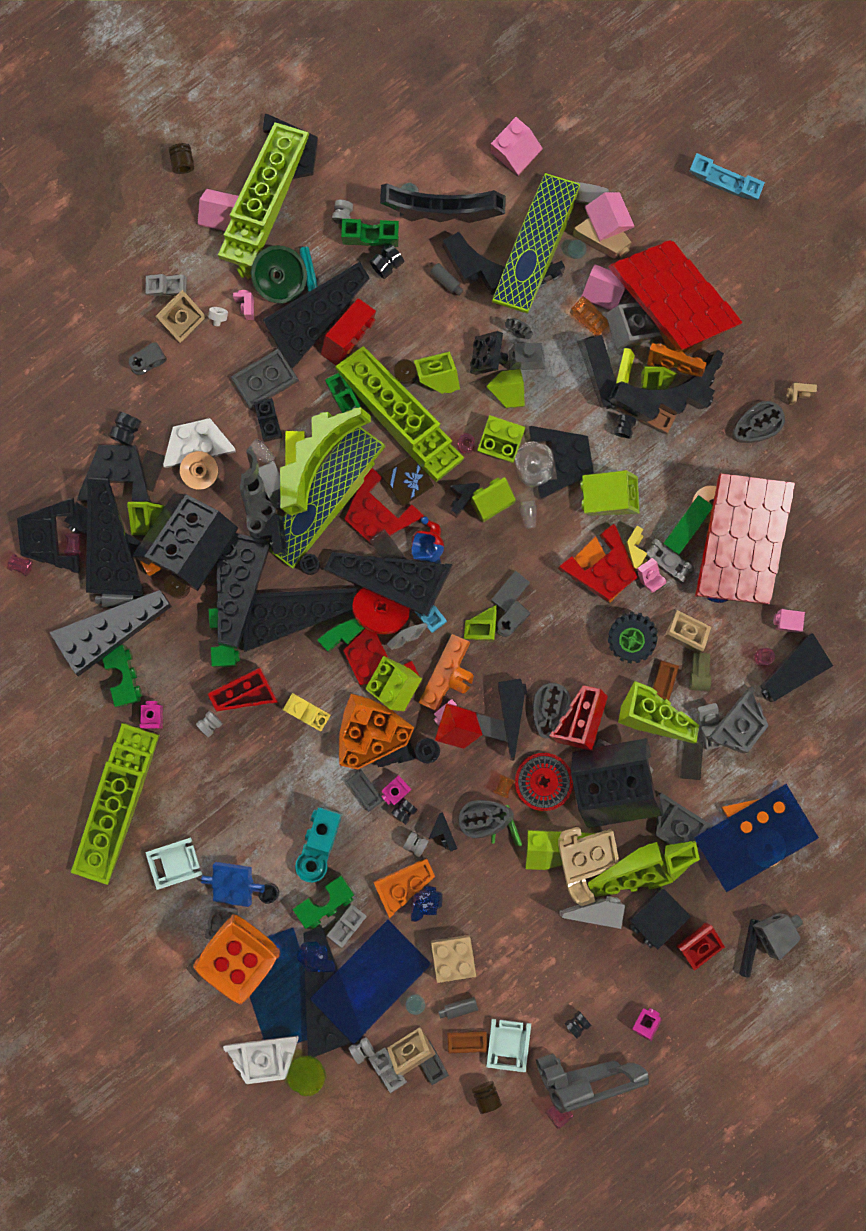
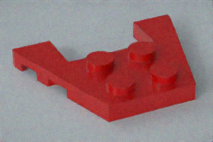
(370, 516)
(610, 573)
(365, 655)

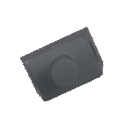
(527, 356)
(778, 934)

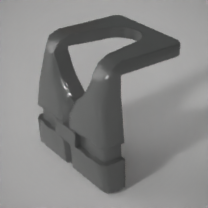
(215, 921)

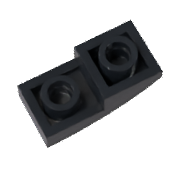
(268, 420)

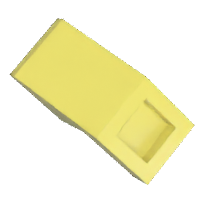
(635, 554)
(306, 712)

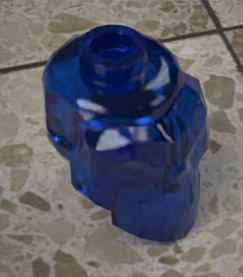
(426, 903)
(314, 957)

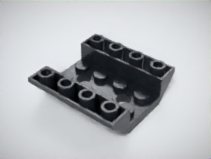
(197, 543)
(609, 769)

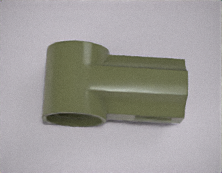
(700, 678)

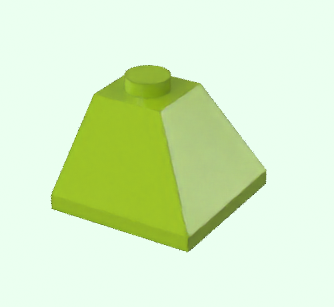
(438, 372)

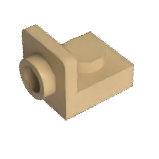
(803, 390)

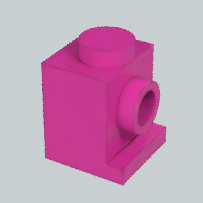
(156, 721)
(397, 783)
(640, 1028)

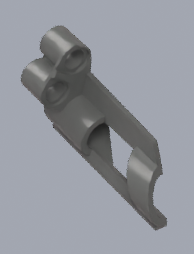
(255, 501)
(573, 1088)

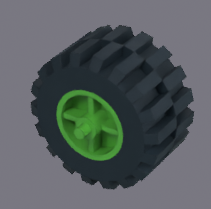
(633, 637)

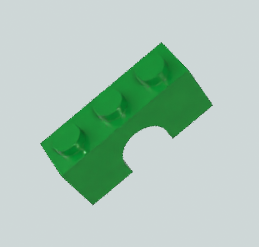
(358, 233)
(221, 655)
(127, 691)
(311, 913)

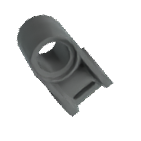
(149, 358)
(514, 617)

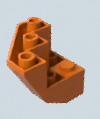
(370, 732)

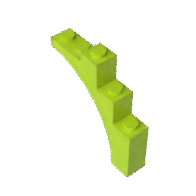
(311, 451)

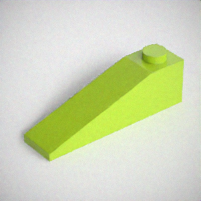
(652, 714)
(543, 849)
(640, 869)

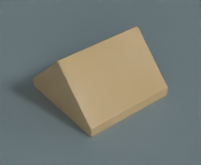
(180, 316)
(688, 632)
(410, 1051)

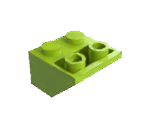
(501, 439)
(492, 499)
(393, 684)

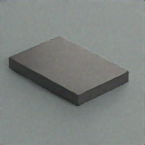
(265, 378)

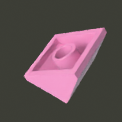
(215, 209)
(609, 215)
(603, 288)

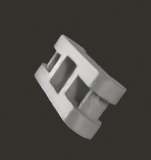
(669, 561)

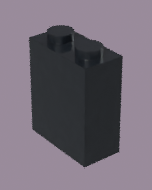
(658, 918)

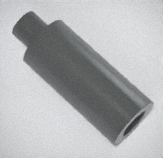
(446, 279)
(113, 600)
(459, 1008)

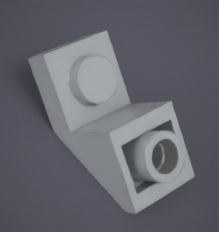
(271, 480)
(708, 720)

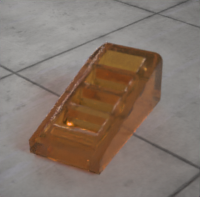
(594, 312)

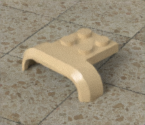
(585, 859)

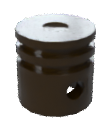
(181, 158)
(405, 372)
(175, 588)
(486, 1097)

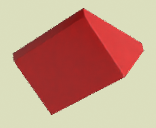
(458, 727)
(700, 946)

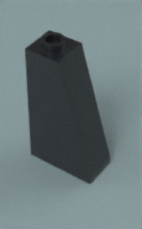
(598, 367)
(799, 667)

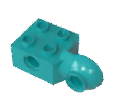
(318, 844)

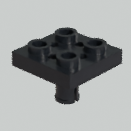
(487, 353)

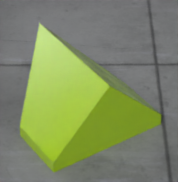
(657, 378)
(508, 388)
(142, 516)
(481, 626)
(680, 857)

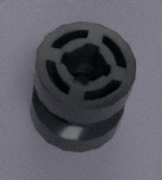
(624, 427)
(311, 567)
(401, 814)
(271, 895)
(574, 1028)

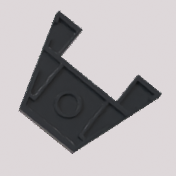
(307, 161)
(570, 457)
(118, 465)
(40, 538)

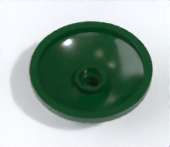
(290, 269)

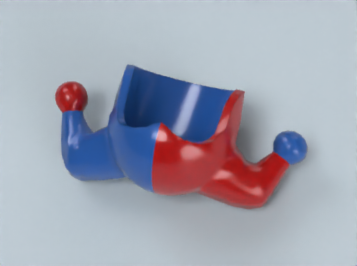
(428, 544)

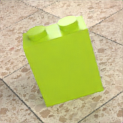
(610, 493)

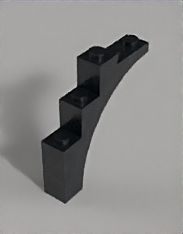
(443, 207)
(472, 265)
(645, 402)

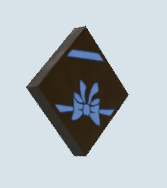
(407, 481)

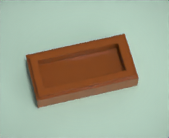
(665, 679)
(467, 1042)

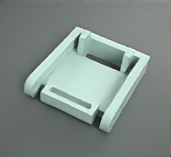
(177, 863)
(508, 1041)

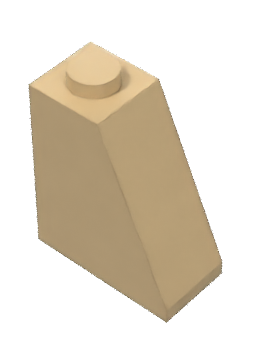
(613, 246)

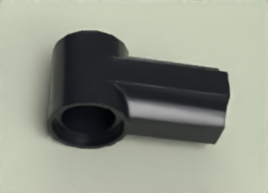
(401, 755)

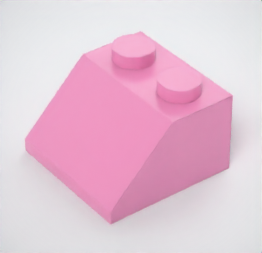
(516, 146)

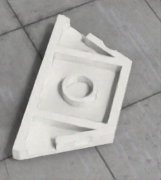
(193, 437)
(263, 1059)

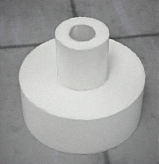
(218, 315)

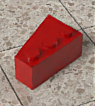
(348, 331)
(244, 691)
(582, 720)

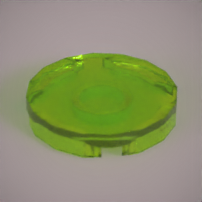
(306, 1075)

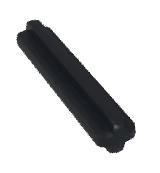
(749, 950)

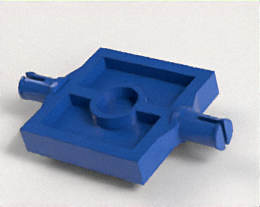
(232, 884)

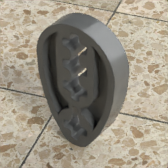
(766, 430)
(540, 703)
(484, 828)

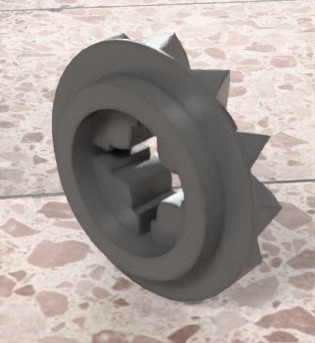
(519, 328)

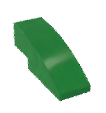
(342, 393)
(688, 524)
(346, 631)

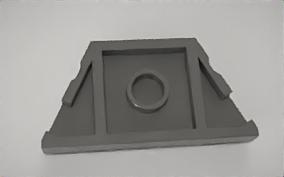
(741, 725)
(678, 823)

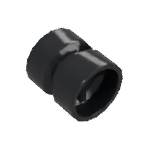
(386, 261)
(124, 428)
(427, 750)

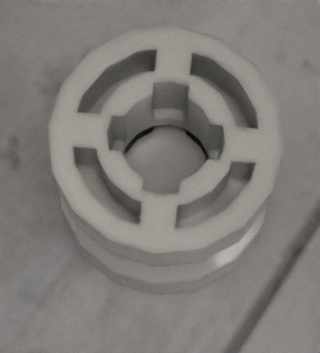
(342, 211)
(209, 723)
(420, 844)
(360, 1053)

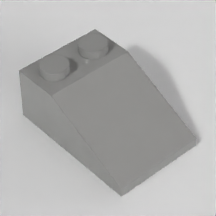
(631, 325)
(602, 912)

